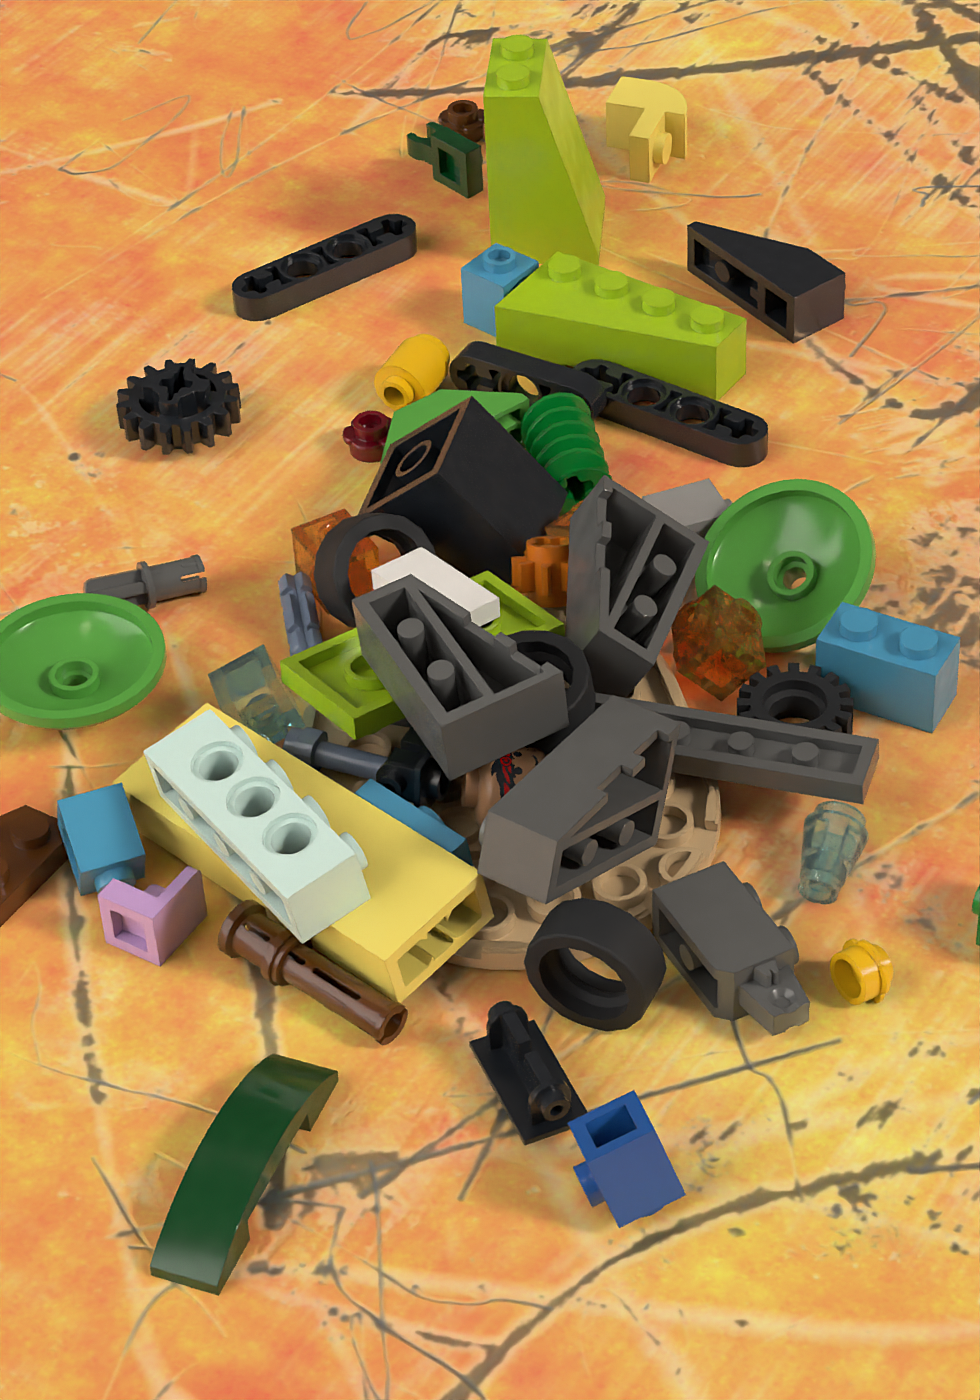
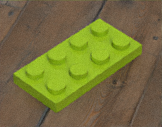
(347, 690)

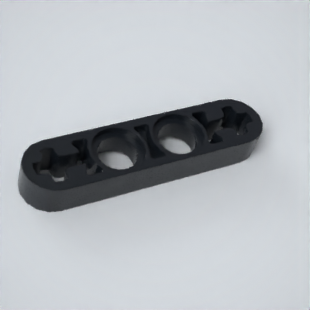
(274, 286)
(725, 436)

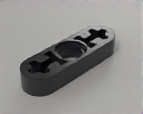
(496, 369)

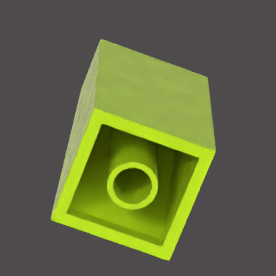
(537, 160)

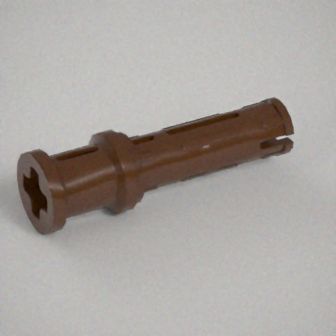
(288, 961)

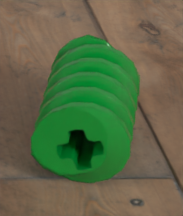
(565, 444)

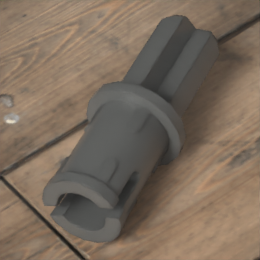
(151, 583)

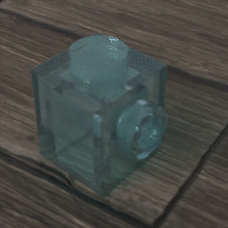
(255, 696)

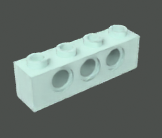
(259, 824)

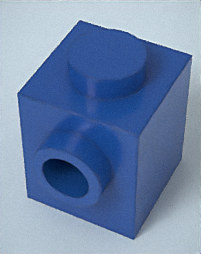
(624, 1160)

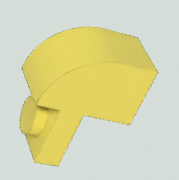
(648, 122)

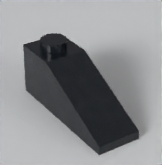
(770, 279)

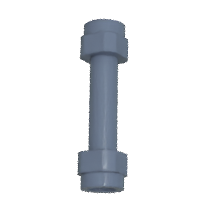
(314, 749)

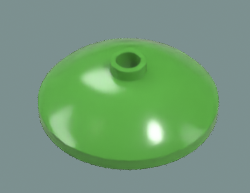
(786, 535)
(77, 660)

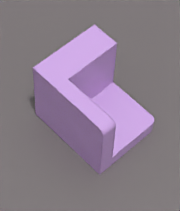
(152, 920)

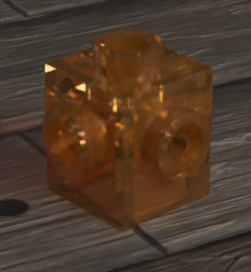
(718, 642)

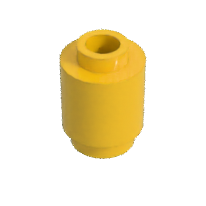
(412, 371)

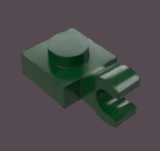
(453, 157)

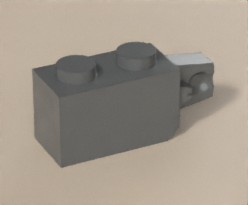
(730, 948)

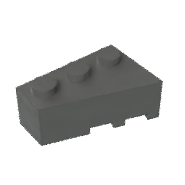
(625, 583)
(454, 680)
(583, 804)

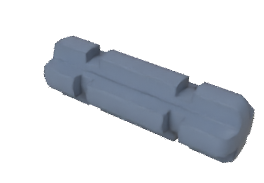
(299, 612)

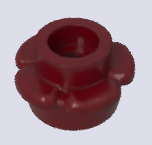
(367, 436)

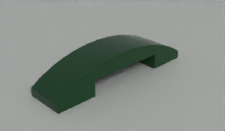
(233, 1167)

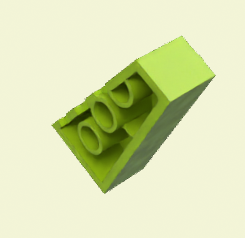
(587, 312)

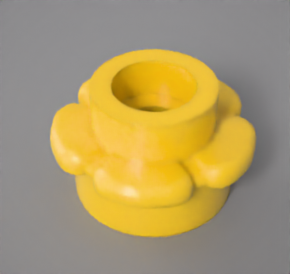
(861, 972)

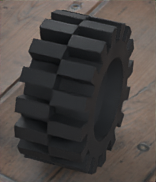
(798, 696)

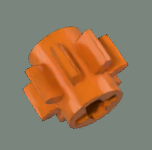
(543, 571)

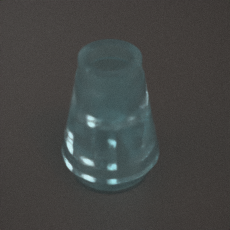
(830, 848)

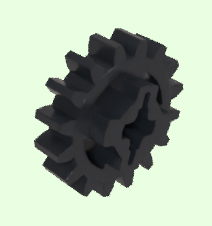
(178, 406)

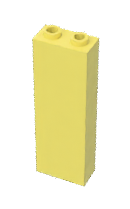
(420, 894)

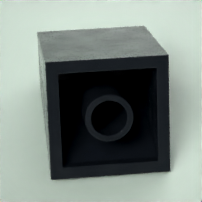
(467, 490)

